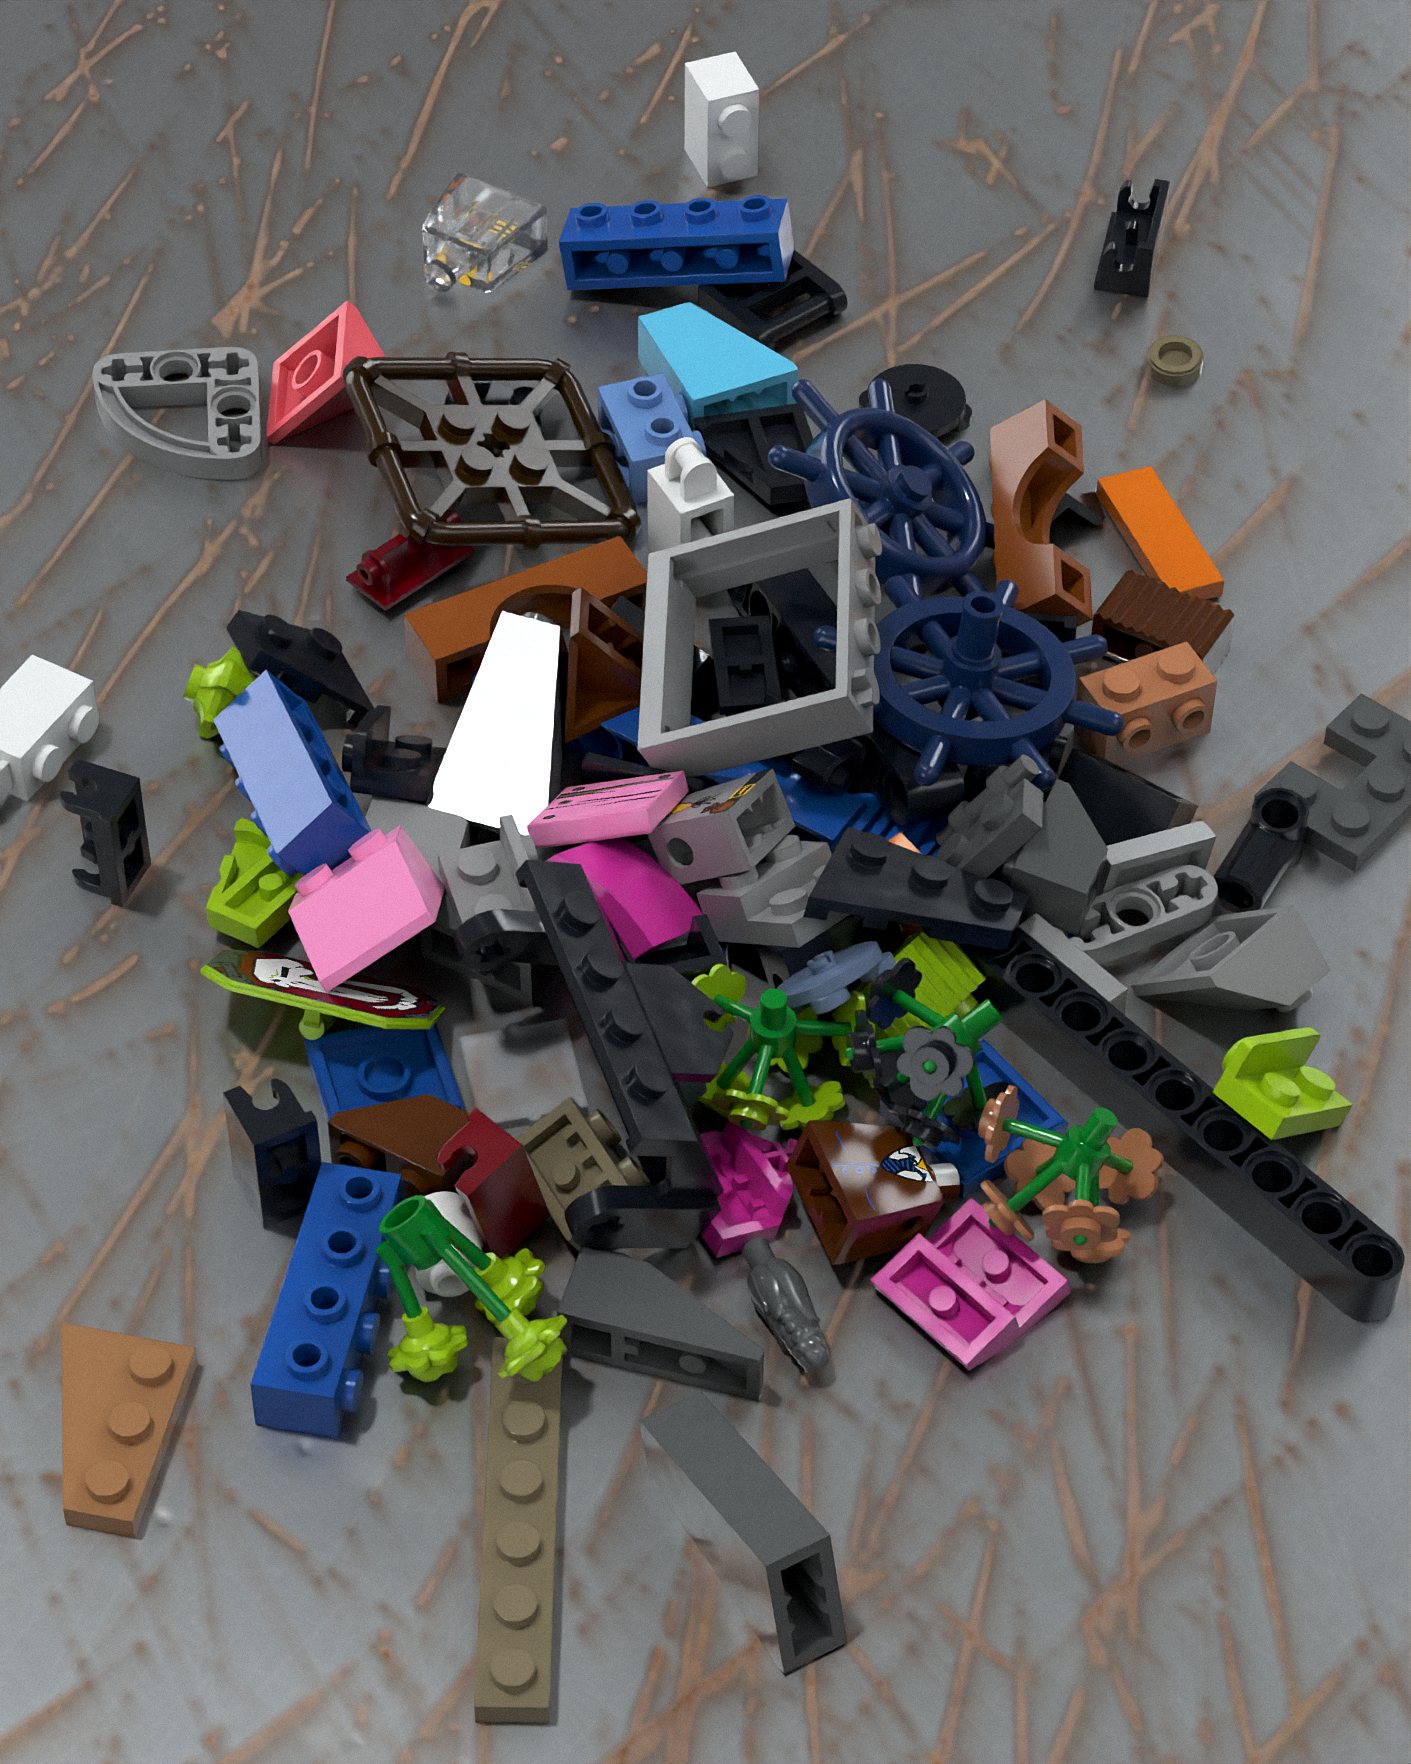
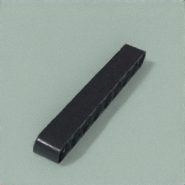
(1194, 1129)

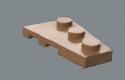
(117, 1422)

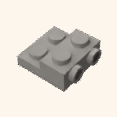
(770, 898)

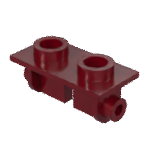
(403, 567)

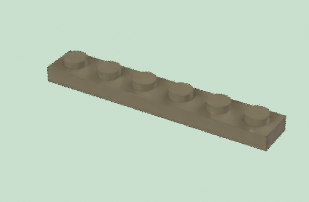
(518, 1546)

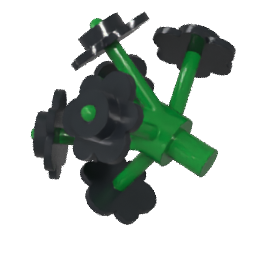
(932, 1061)

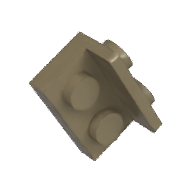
(575, 1155)

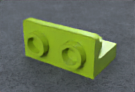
(1274, 1089)

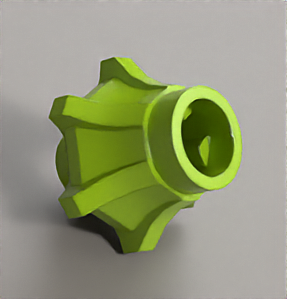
(217, 687)

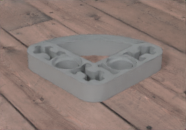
(218, 391)

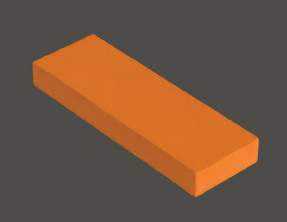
(1159, 533)

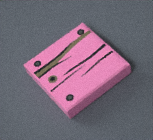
(608, 810)

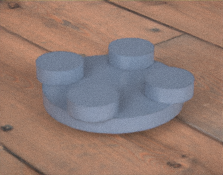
(826, 977)

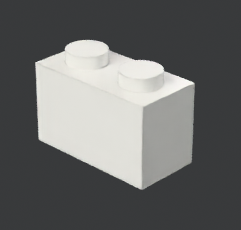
(721, 119)

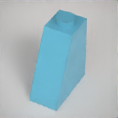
(712, 362)

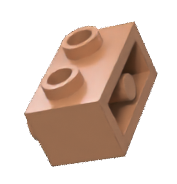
(1160, 697)

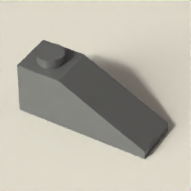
(646, 1323)

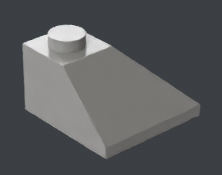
(1241, 963)

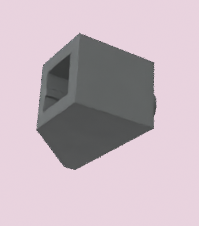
(1059, 863)

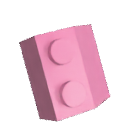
(364, 905)

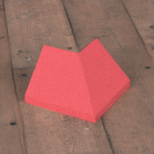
(309, 376)

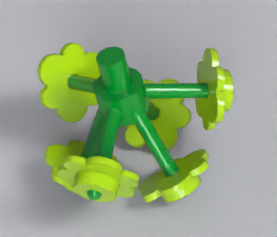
(778, 1039)

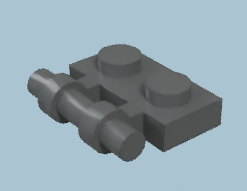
(995, 822)

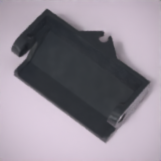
(647, 1042)

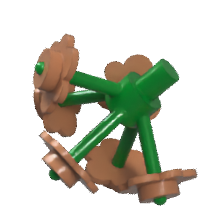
(1080, 1159)

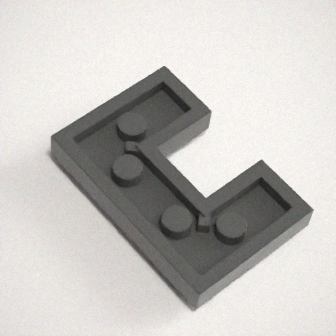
(1376, 803)

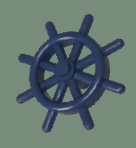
(895, 488)
(974, 680)

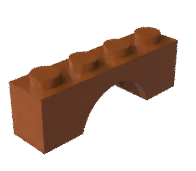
(1032, 468)
(452, 635)

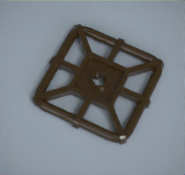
(460, 448)

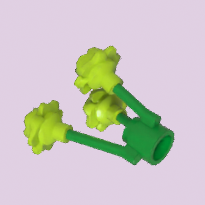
(503, 1288)

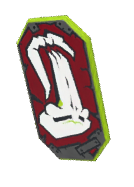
(296, 984)

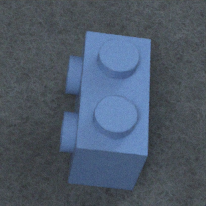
(643, 423)

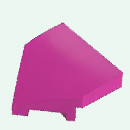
(753, 1184)

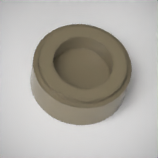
(1175, 360)

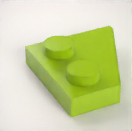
(252, 890)

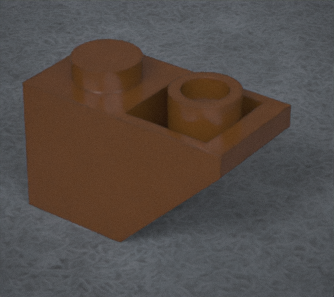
(401, 1140)

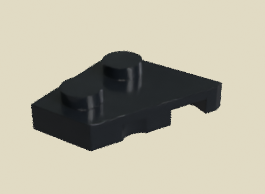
(743, 445)
(301, 659)

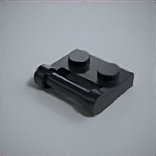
(745, 303)

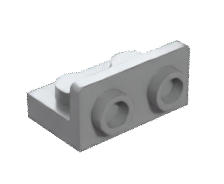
(484, 874)

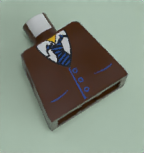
(867, 1187)

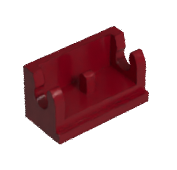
(500, 1185)

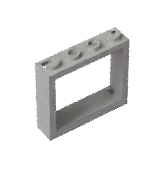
(736, 559)

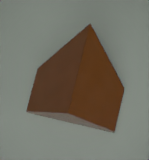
(601, 666)

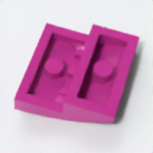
(636, 894)
(971, 1286)

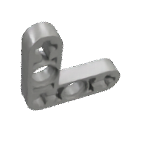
(1148, 896)

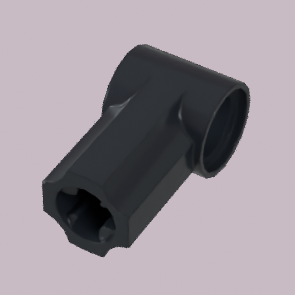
(1263, 850)

